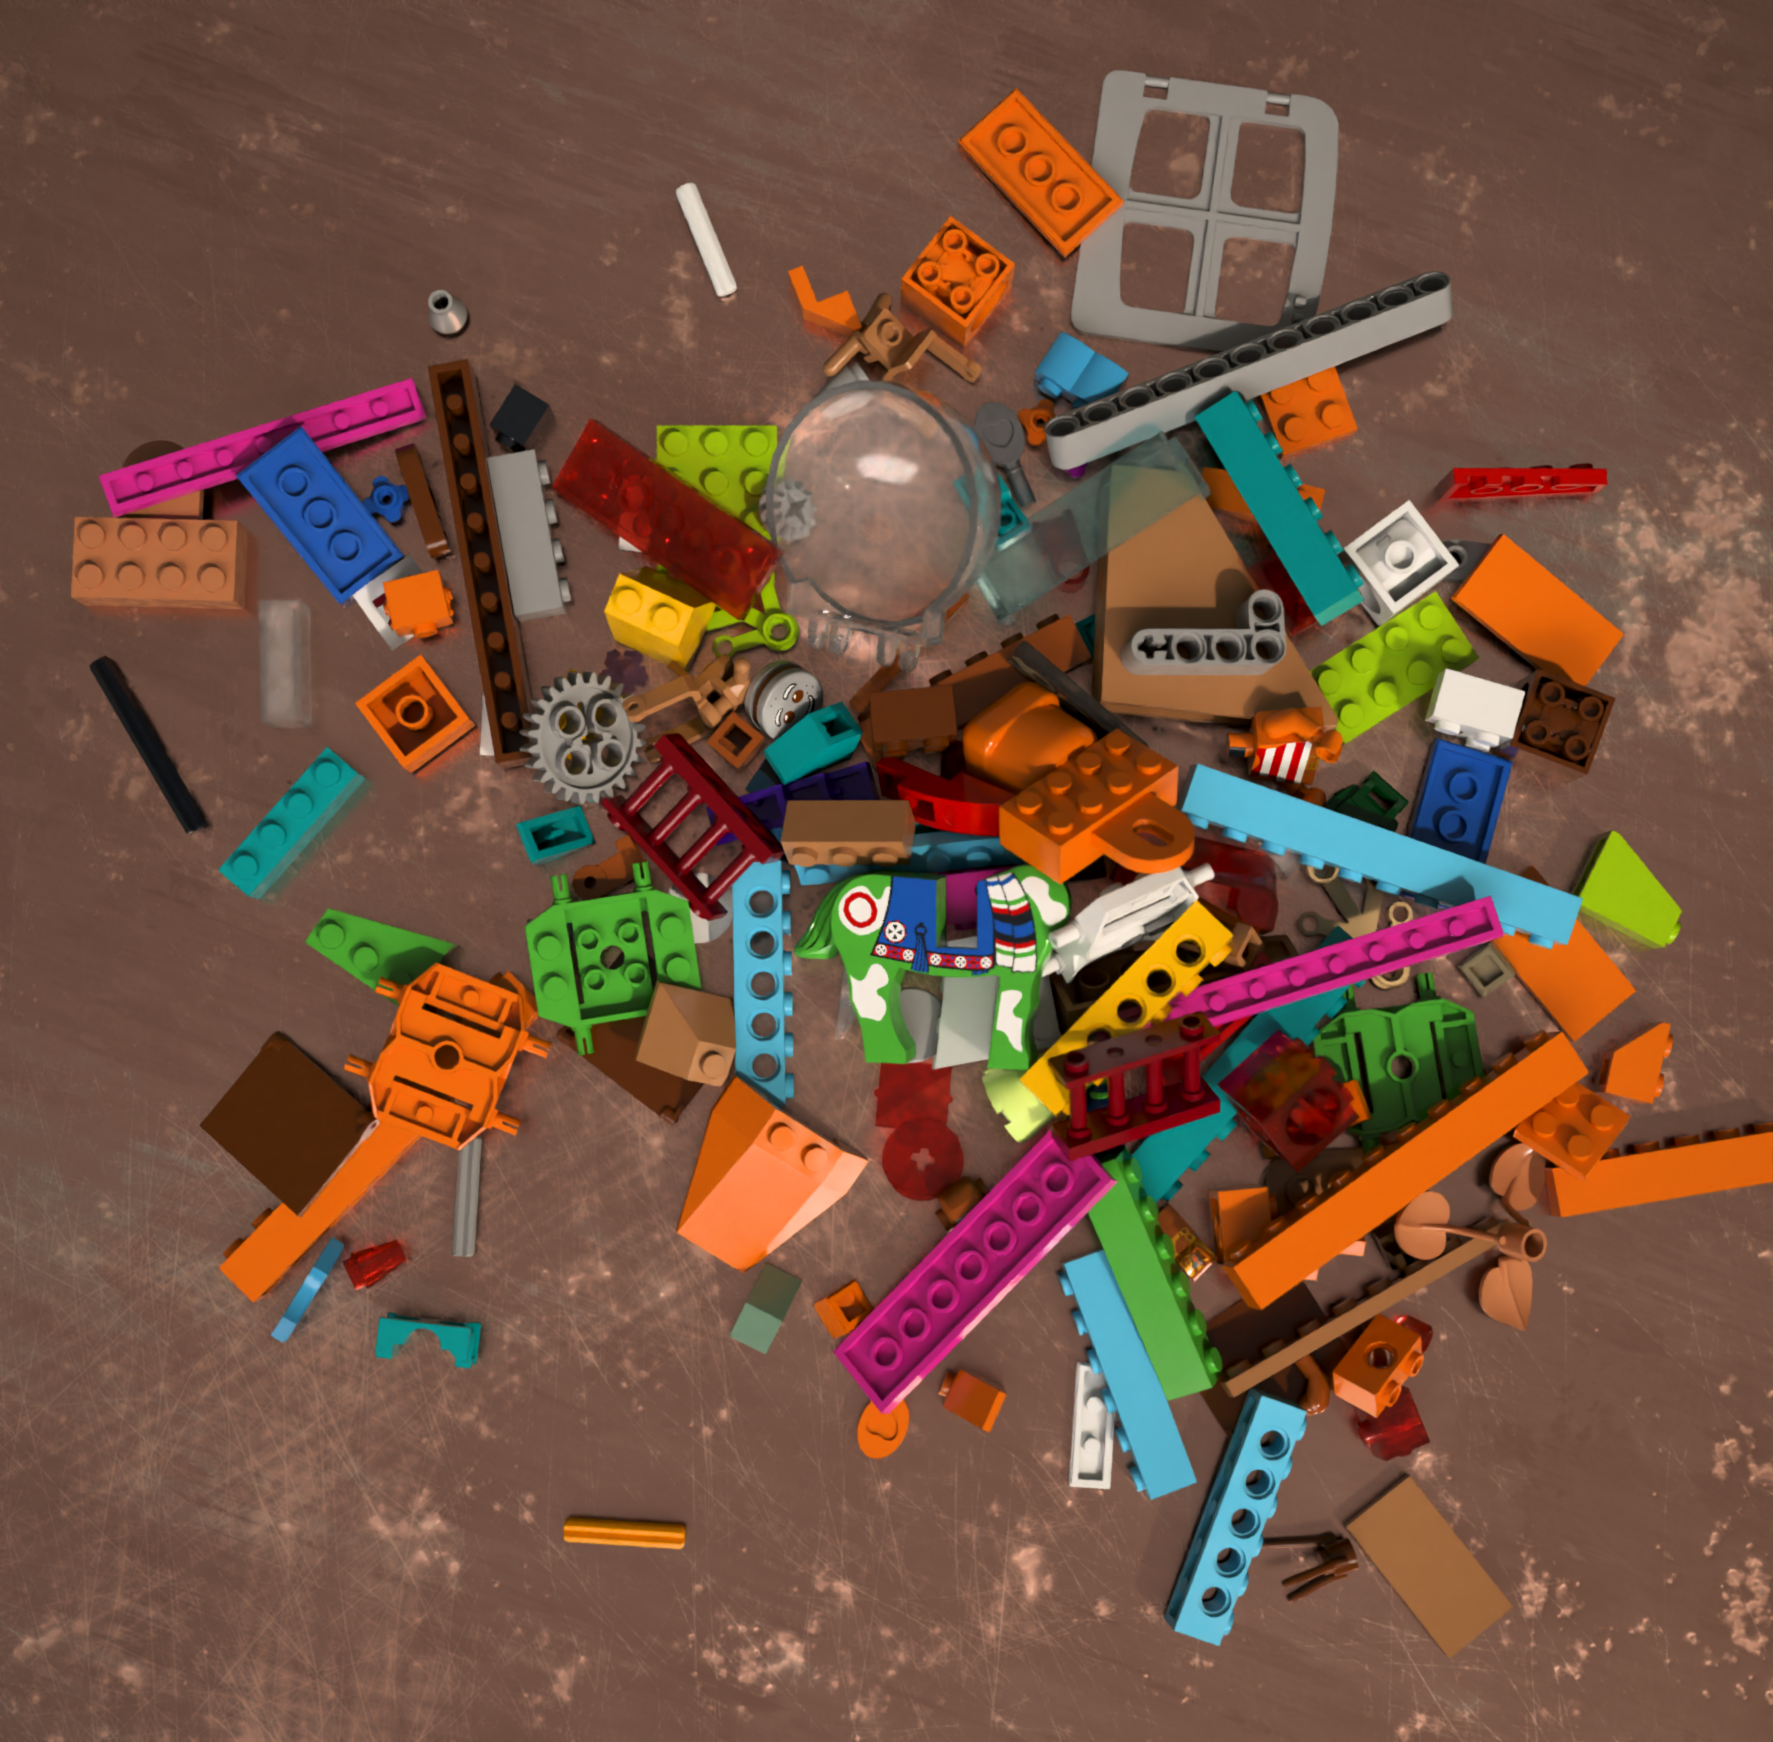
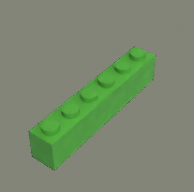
(1152, 1282)

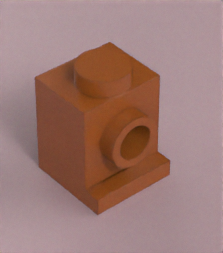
(736, 741)

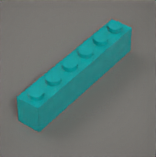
(1280, 509)

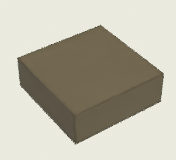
(1487, 968)

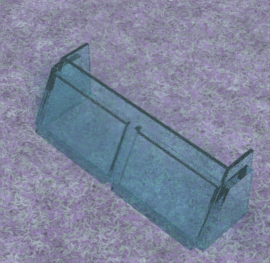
(1088, 524)

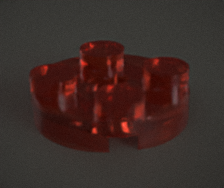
(903, 1171)

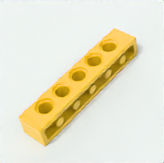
(1193, 927)

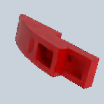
(955, 805)

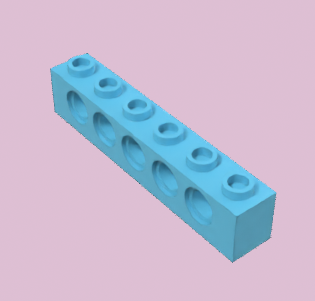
(748, 964)
(1229, 1493)

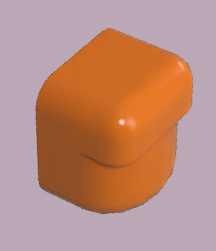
(1022, 738)

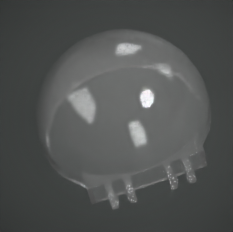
(881, 515)

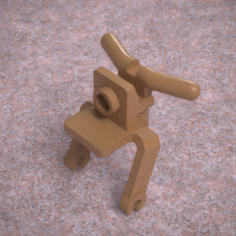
(894, 346)
(713, 693)

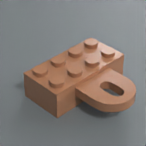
(160, 553)

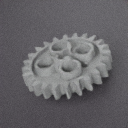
(551, 745)

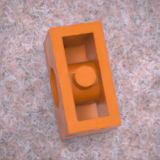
(1379, 1345)

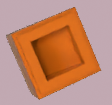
(843, 1309)

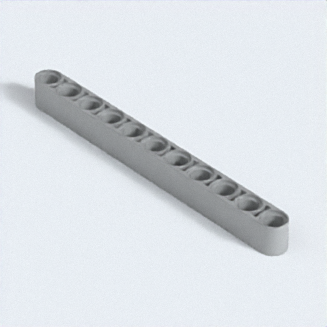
(1249, 369)

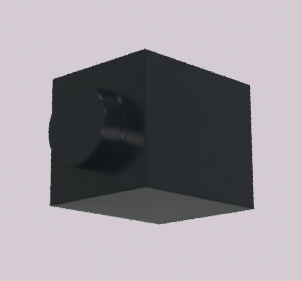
(520, 420)

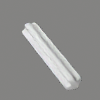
(706, 239)

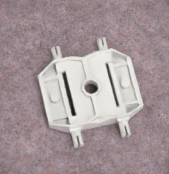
(1103, 928)

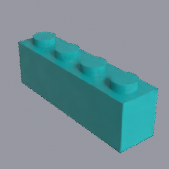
(292, 824)

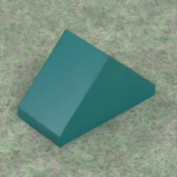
(555, 835)

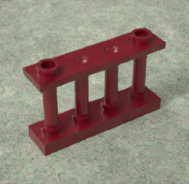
(730, 817)
(1145, 1114)

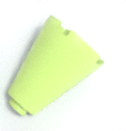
(1017, 1104)

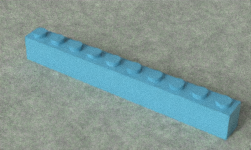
(1374, 854)

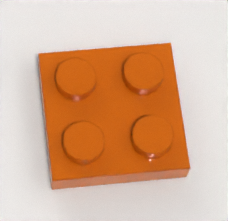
(1308, 412)
(1573, 1130)

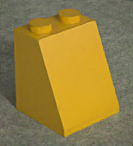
(658, 616)

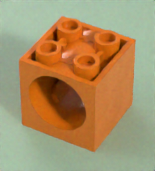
(957, 282)

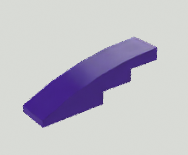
(770, 803)

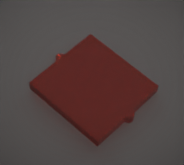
(912, 1093)

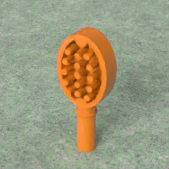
(880, 1432)

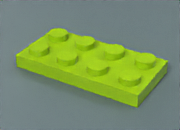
(1392, 666)

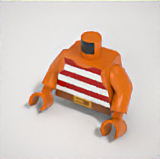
(1287, 749)

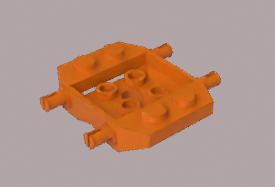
(413, 1048)

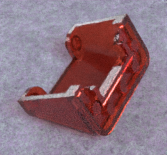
(1244, 870)

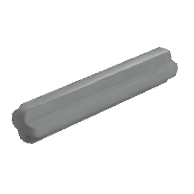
(466, 1199)

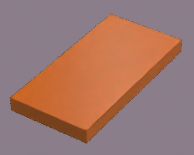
(1040, 172)
(1536, 613)
(1571, 981)

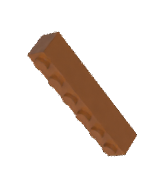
(992, 676)

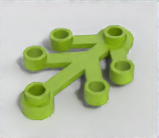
(758, 620)

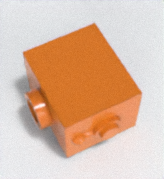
(418, 604)

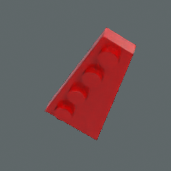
(1520, 482)

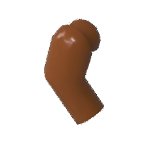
(1318, 1386)

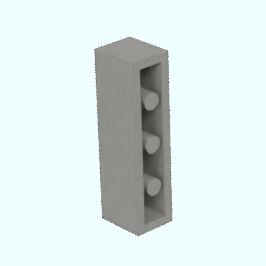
(527, 535)

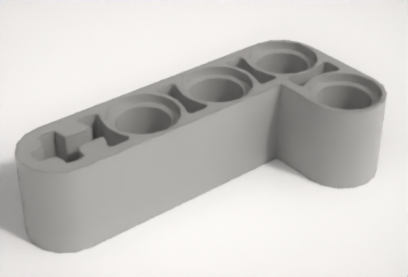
(1202, 644)

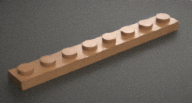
(1351, 1314)

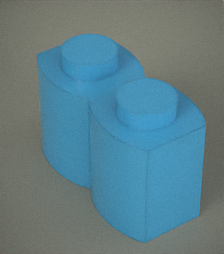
(1078, 373)

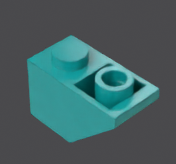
(814, 743)

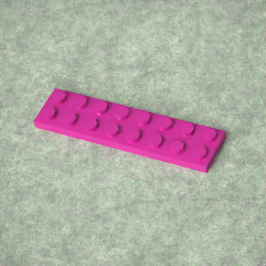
(971, 1271)

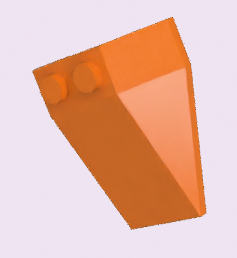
(760, 1177)

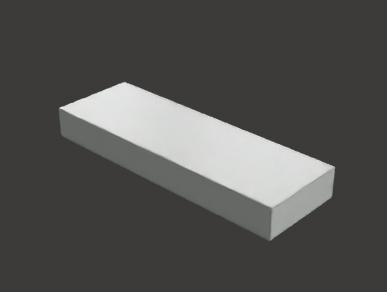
(1091, 1432)

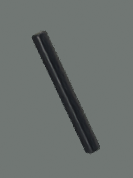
(148, 745)

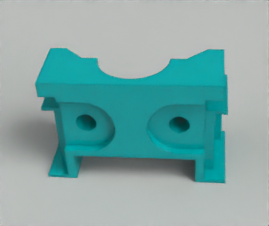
(457, 1337)

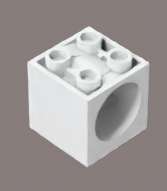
(1397, 562)

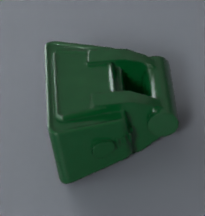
(1356, 802)

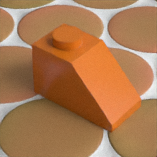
(972, 1397)

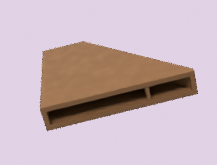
(1187, 578)

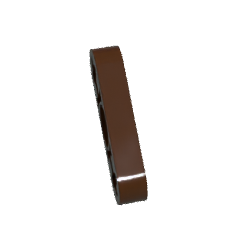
(423, 500)

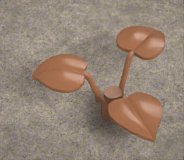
(1505, 1289)

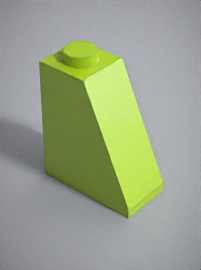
(1626, 894)

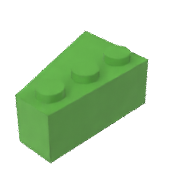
(377, 949)

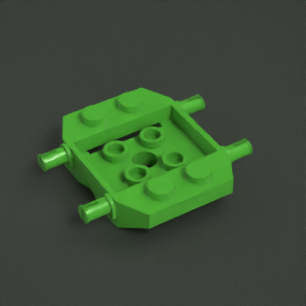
(605, 923)
(1407, 1033)

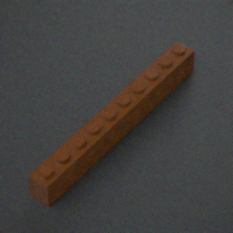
(482, 559)

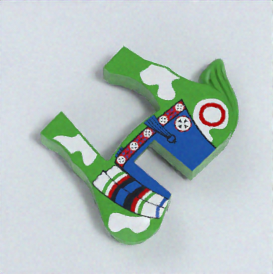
(898, 924)

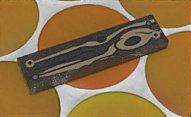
(1071, 696)

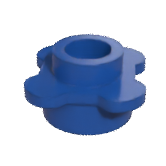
(392, 509)

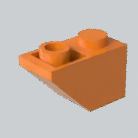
(1635, 1064)

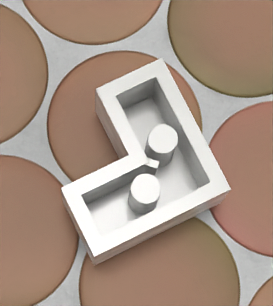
(1474, 709)

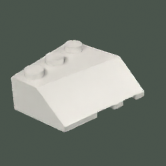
(970, 1012)

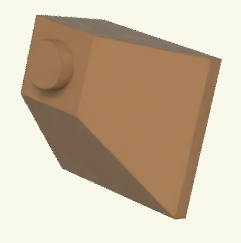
(688, 1034)

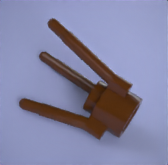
(1334, 1562)

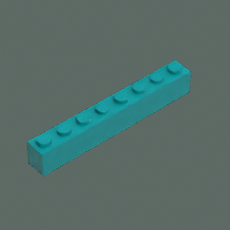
(1170, 1152)

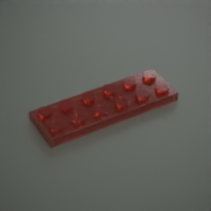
(668, 519)

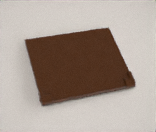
(614, 1053)
(289, 1123)
(1244, 1331)

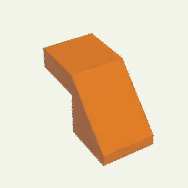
(833, 313)

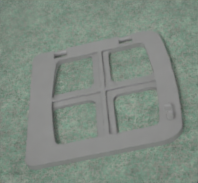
(1208, 217)

